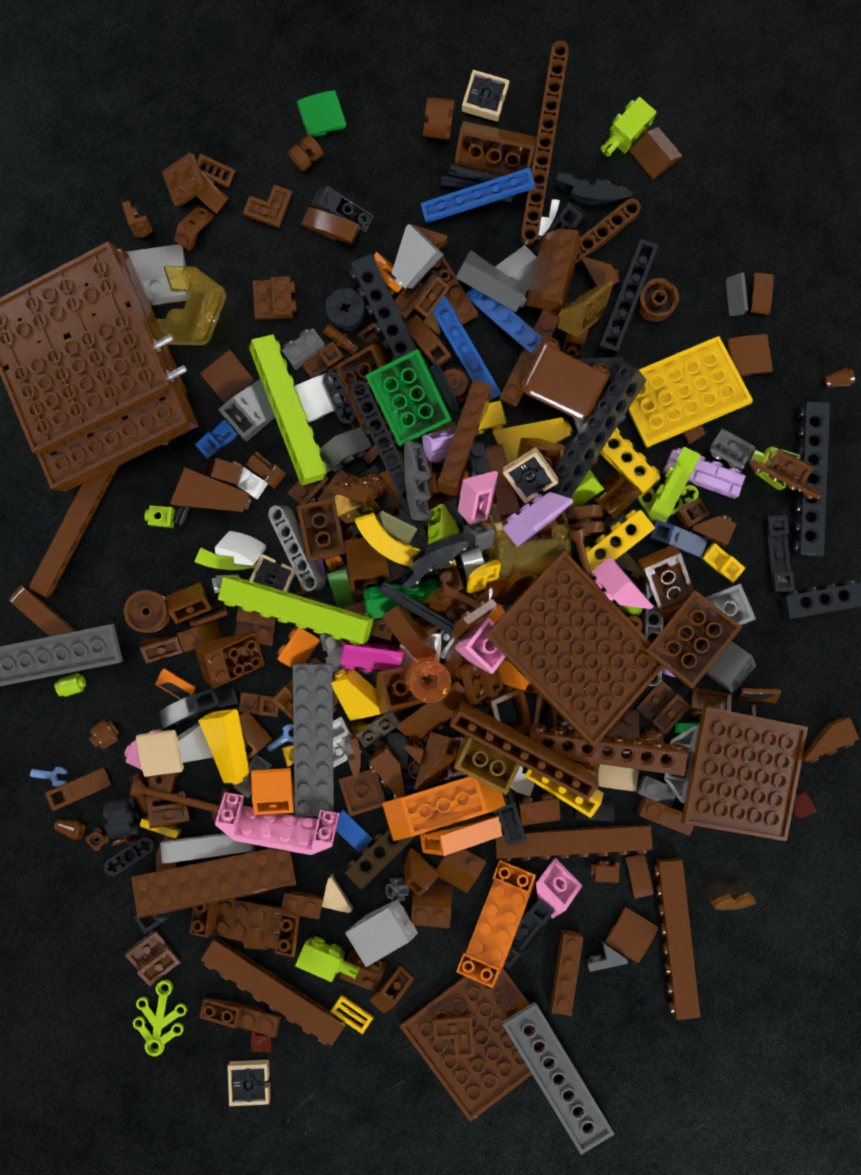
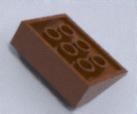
(354, 370)
(693, 639)

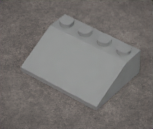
(150, 270)

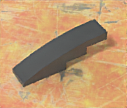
(416, 477)

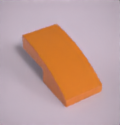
(386, 271)

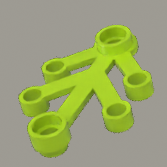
(158, 1021)

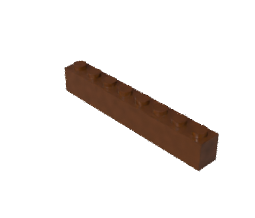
(524, 750)
(577, 841)
(677, 938)
(273, 990)

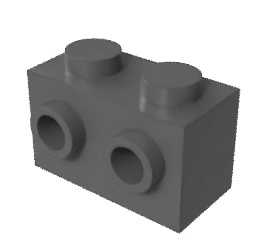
(303, 348)

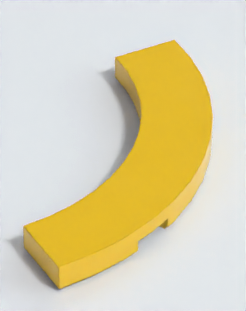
(384, 543)

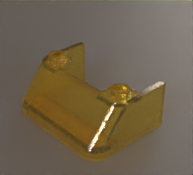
(202, 309)
(530, 555)

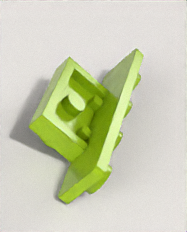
(676, 480)

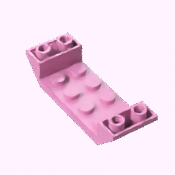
(276, 830)

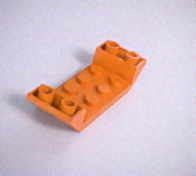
(440, 807)
(497, 924)

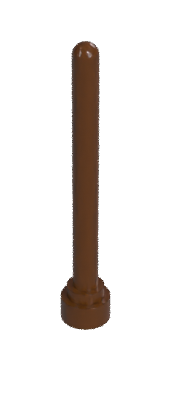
(577, 535)
(140, 789)

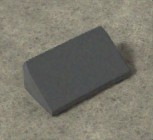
(737, 294)

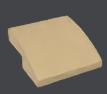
(159, 753)
(618, 777)

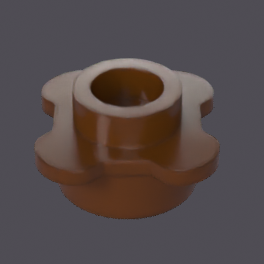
(91, 839)

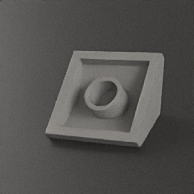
(519, 267)
(733, 603)

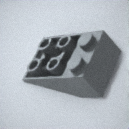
(248, 410)

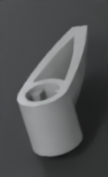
(471, 560)

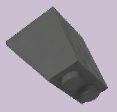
(731, 668)

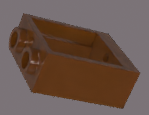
(519, 699)

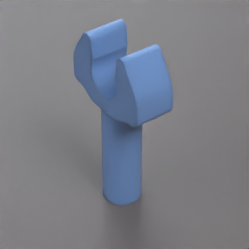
(282, 739)
(50, 775)

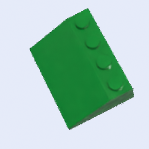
(409, 397)

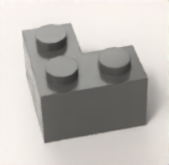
(344, 449)

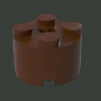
(438, 118)
(663, 291)

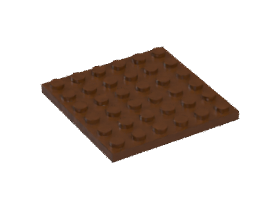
(744, 774)
(497, 1064)

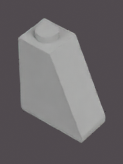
(193, 744)

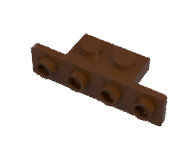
(789, 470)

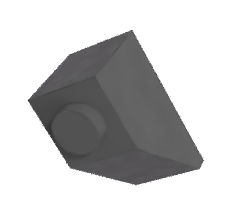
(479, 536)
(655, 790)

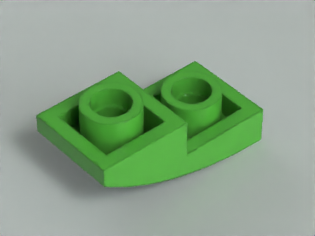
(341, 588)

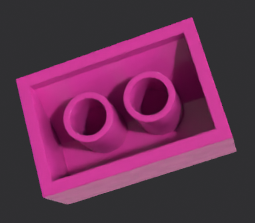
(370, 656)

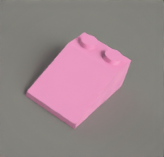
(619, 585)

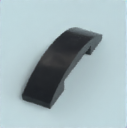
(779, 553)
(530, 923)

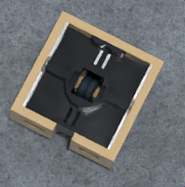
(485, 95)
(530, 475)
(273, 575)
(248, 1082)

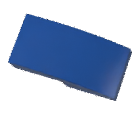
(217, 439)
(352, 831)

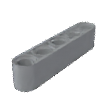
(289, 544)
(202, 847)

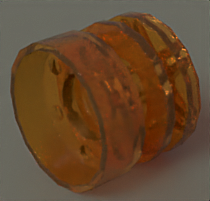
(429, 690)

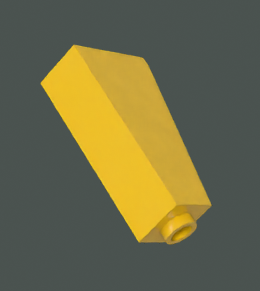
(550, 430)
(226, 744)

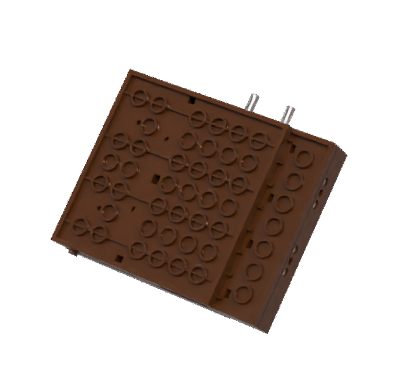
(90, 368)

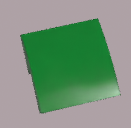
(321, 113)

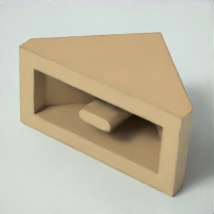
(335, 897)

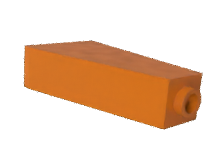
(460, 835)

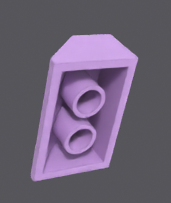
(535, 517)

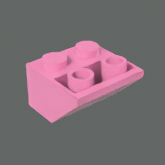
(477, 497)

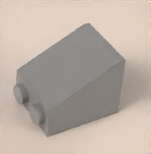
(414, 258)
(381, 932)

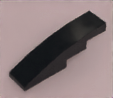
(510, 821)

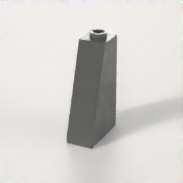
(491, 282)

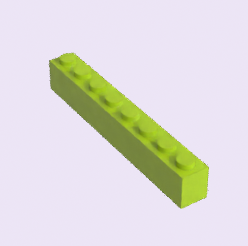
(287, 409)
(295, 609)

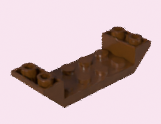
(248, 923)

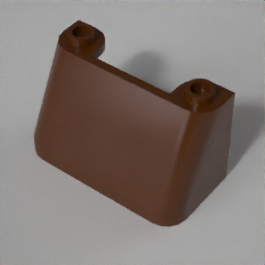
(562, 379)

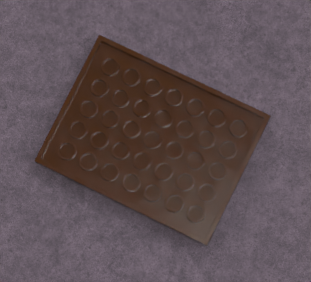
(575, 648)

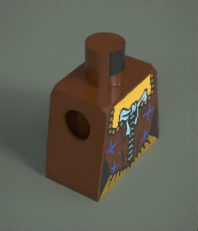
(454, 579)

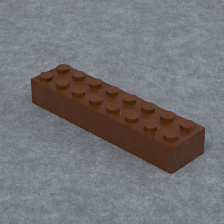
(212, 881)

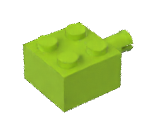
(629, 126)
(324, 960)

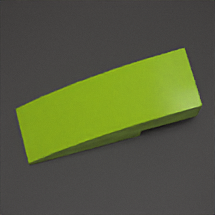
(220, 562)

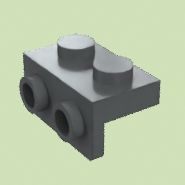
(731, 448)

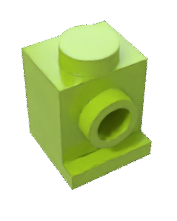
(166, 519)

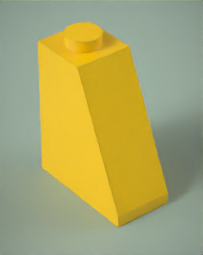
(355, 694)

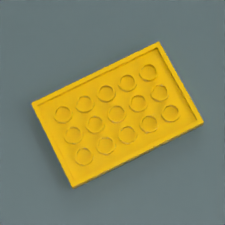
(687, 392)

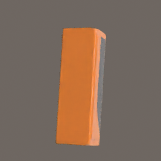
(175, 684)

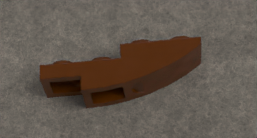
(455, 295)
(240, 1015)

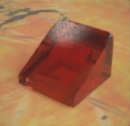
(803, 806)
(261, 1042)

